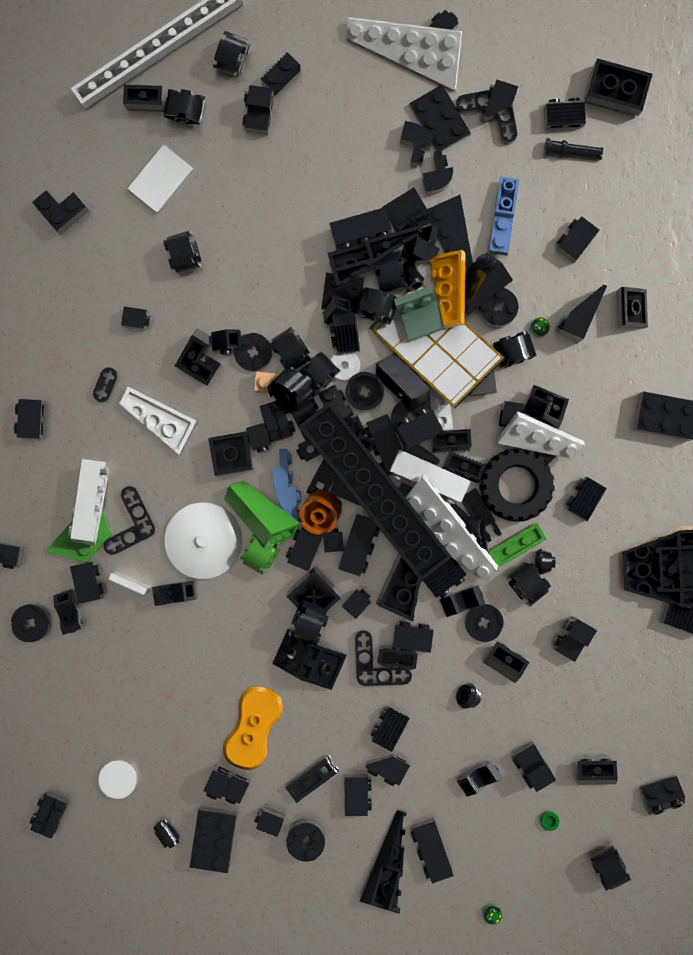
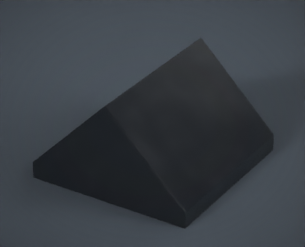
(632, 307)

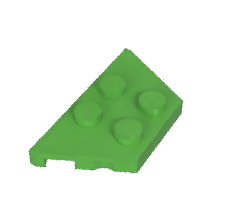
(66, 548)

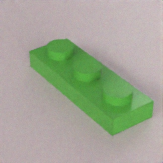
(517, 545)

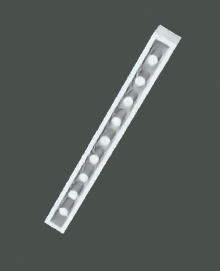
(152, 49)

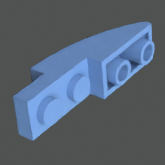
(503, 216)
(286, 495)

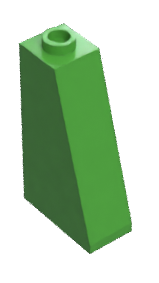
(260, 515)

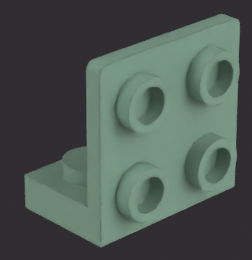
(420, 313)

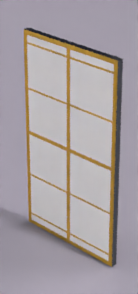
(448, 359)

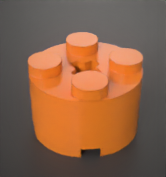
(320, 512)

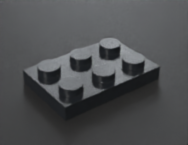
(440, 118)

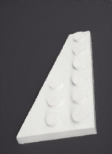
(420, 48)
(450, 529)

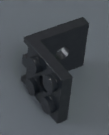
(309, 661)

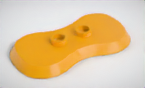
(247, 742)

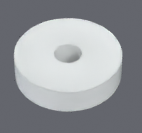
(353, 368)

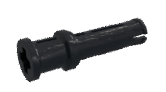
(563, 149)

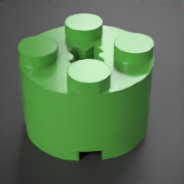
(259, 556)

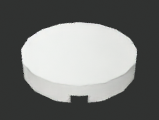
(117, 779)

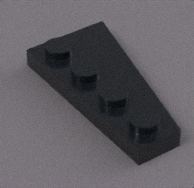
(452, 227)

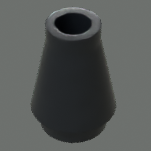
(413, 277)

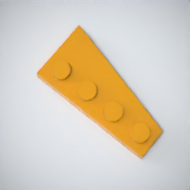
(450, 286)

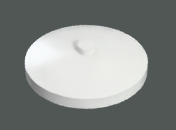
(203, 540)

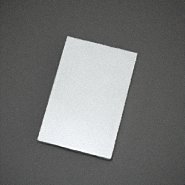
(160, 179)

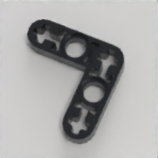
(502, 130)
(136, 529)
(368, 667)

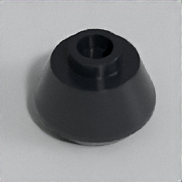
(544, 561)
(468, 696)

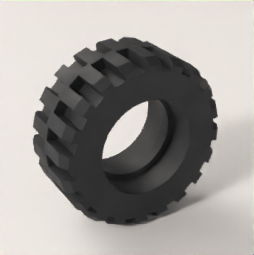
(543, 485)

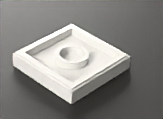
(129, 583)

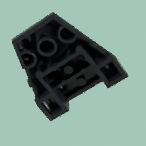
(662, 569)

